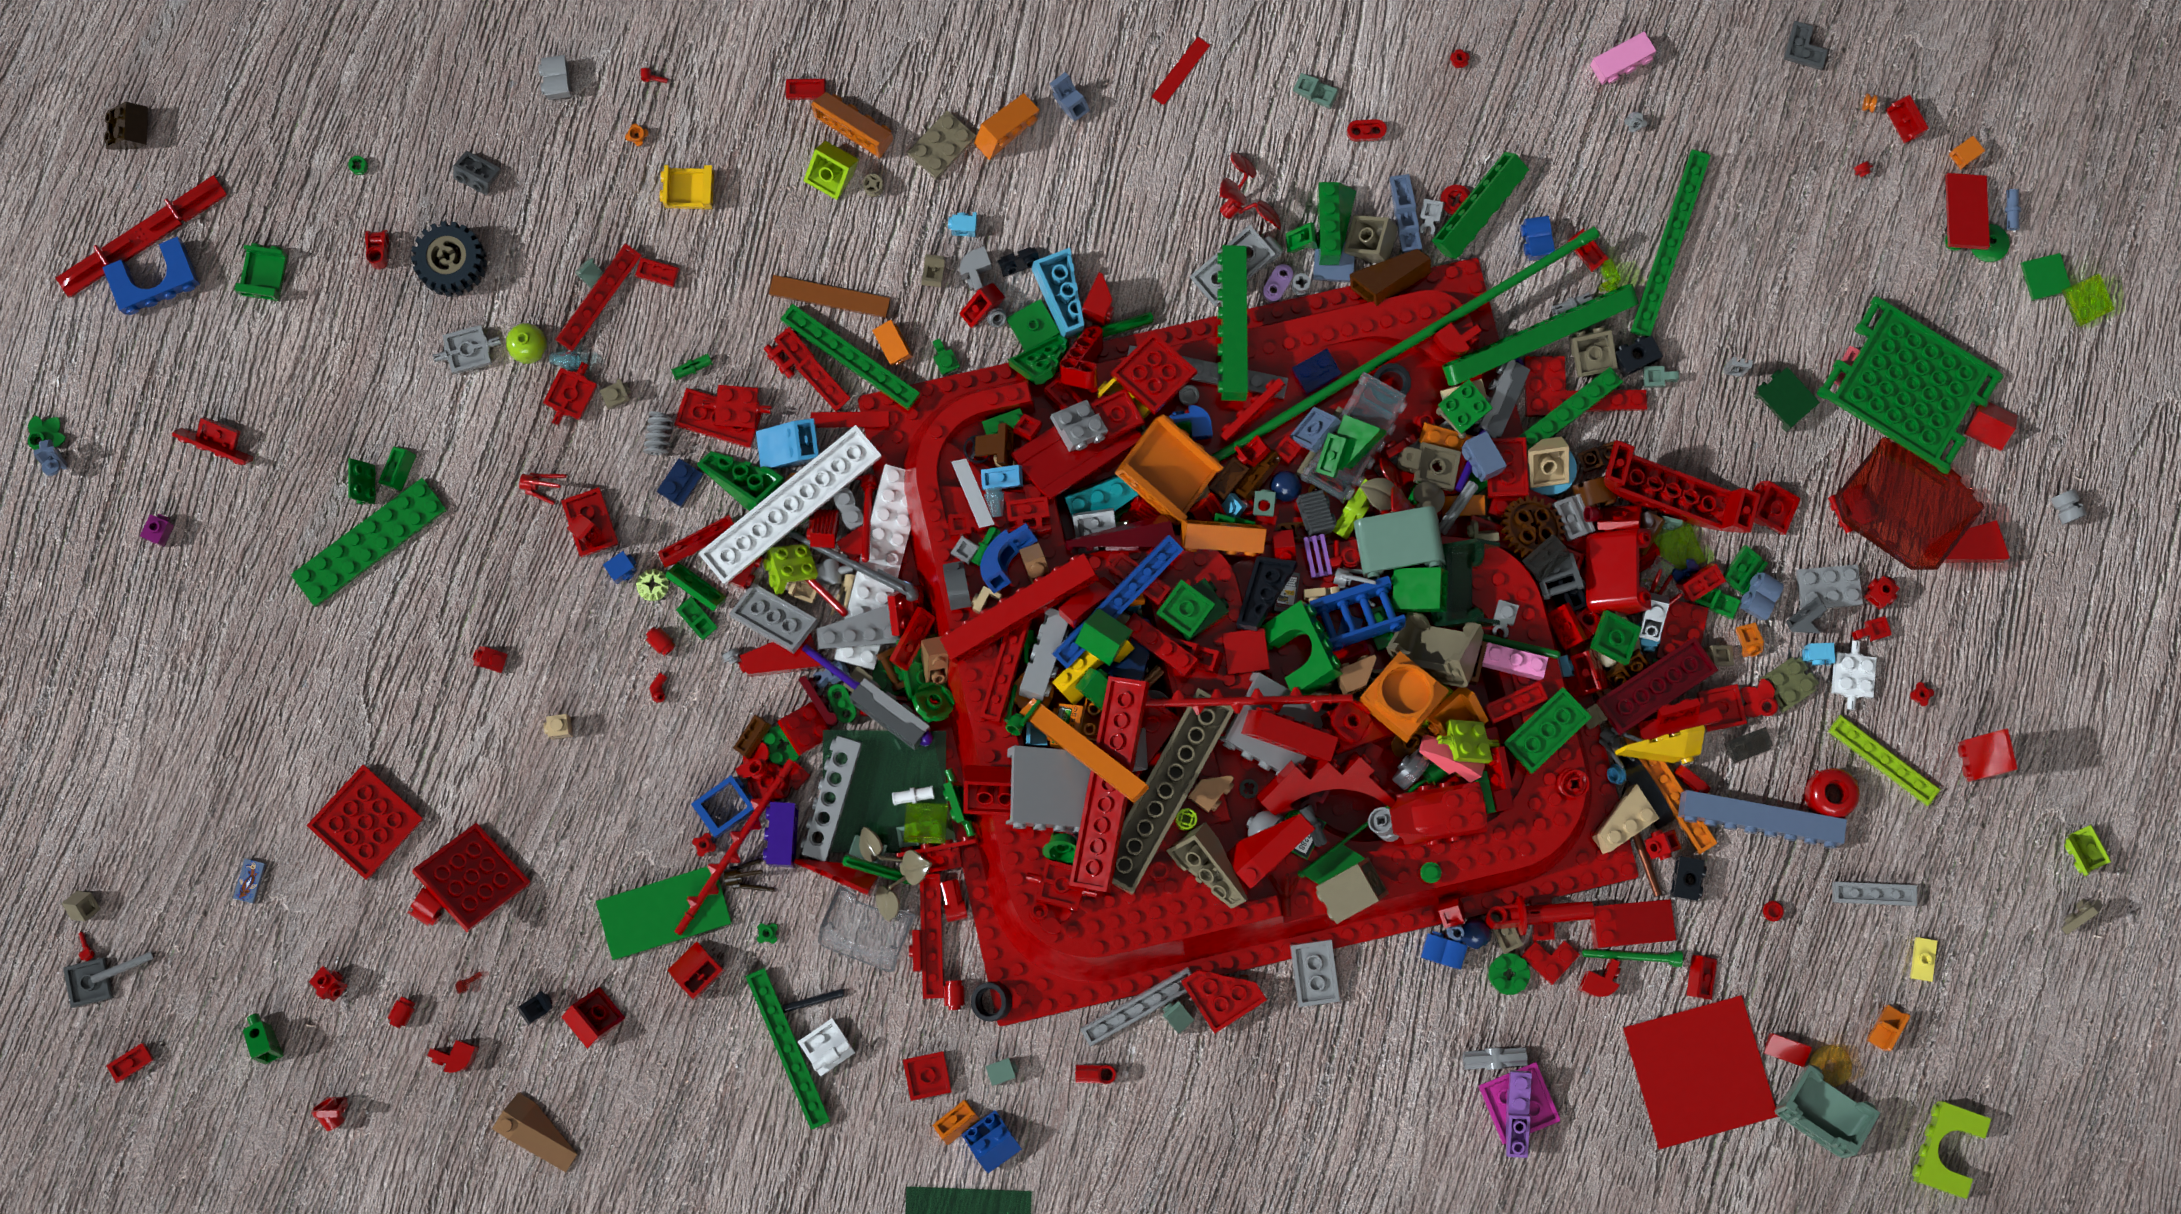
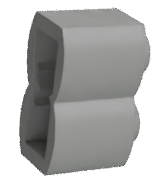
(555, 77)
(848, 508)

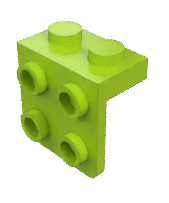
(789, 565)
(2086, 849)

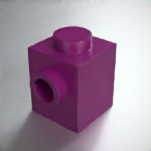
(157, 529)

